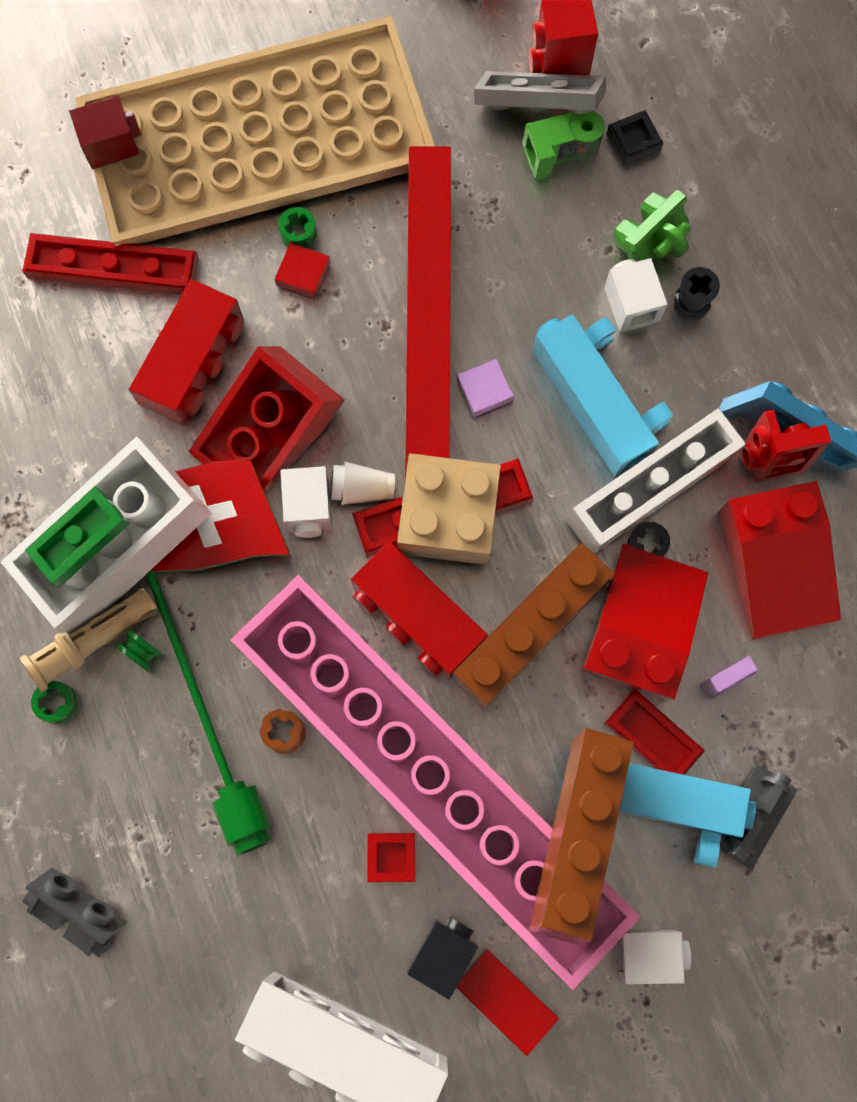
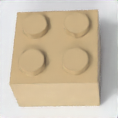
(448, 509)

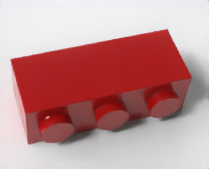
(187, 352)
(416, 611)

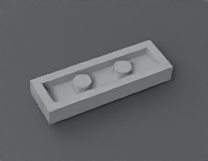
(540, 91)

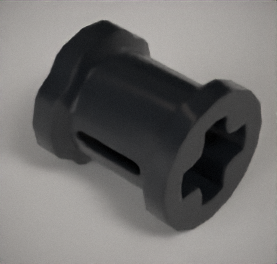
(699, 281)

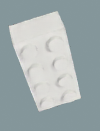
(160, 516)
(337, 1047)

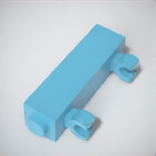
(594, 393)
(689, 803)

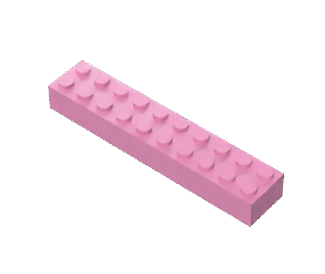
(420, 767)

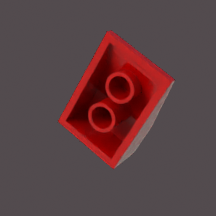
(564, 38)
(268, 415)
(782, 559)
(646, 623)

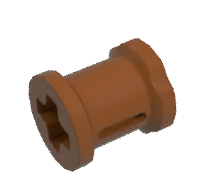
(268, 730)

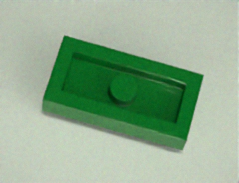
(77, 536)

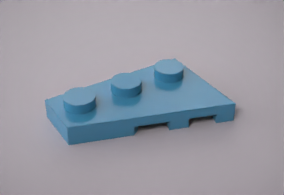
(791, 411)

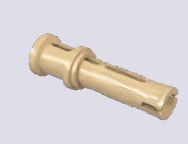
(71, 649)

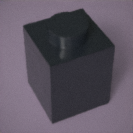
(443, 956)

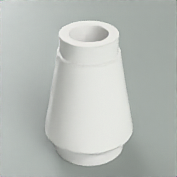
(360, 484)

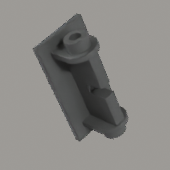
(772, 797)
(57, 898)

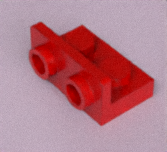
(784, 453)

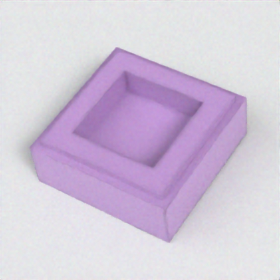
(485, 388)
(729, 677)

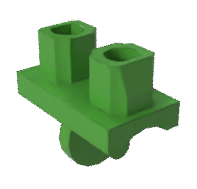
(660, 232)

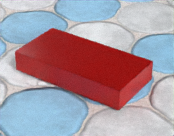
(654, 735)
(507, 1002)

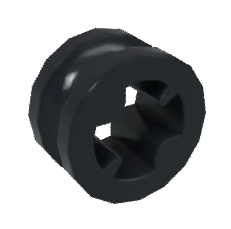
(660, 536)

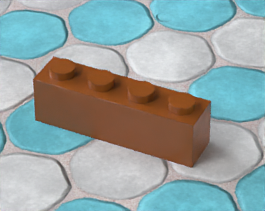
(532, 626)
(582, 837)

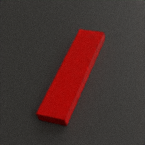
(109, 265)
(381, 522)

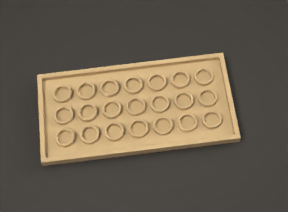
(262, 131)

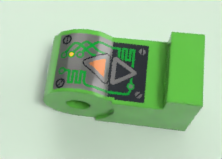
(562, 139)

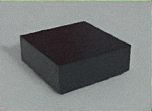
(634, 137)

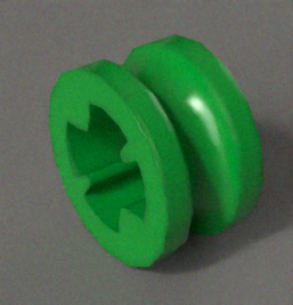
(301, 216)
(138, 650)
(63, 712)

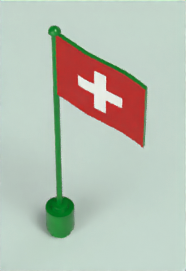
(236, 530)

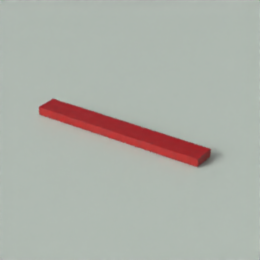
(428, 302)

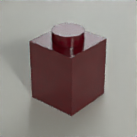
(106, 131)

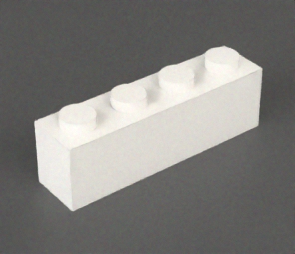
(655, 481)

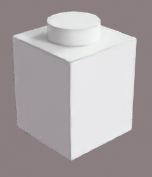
(635, 294)
(306, 501)
(653, 957)

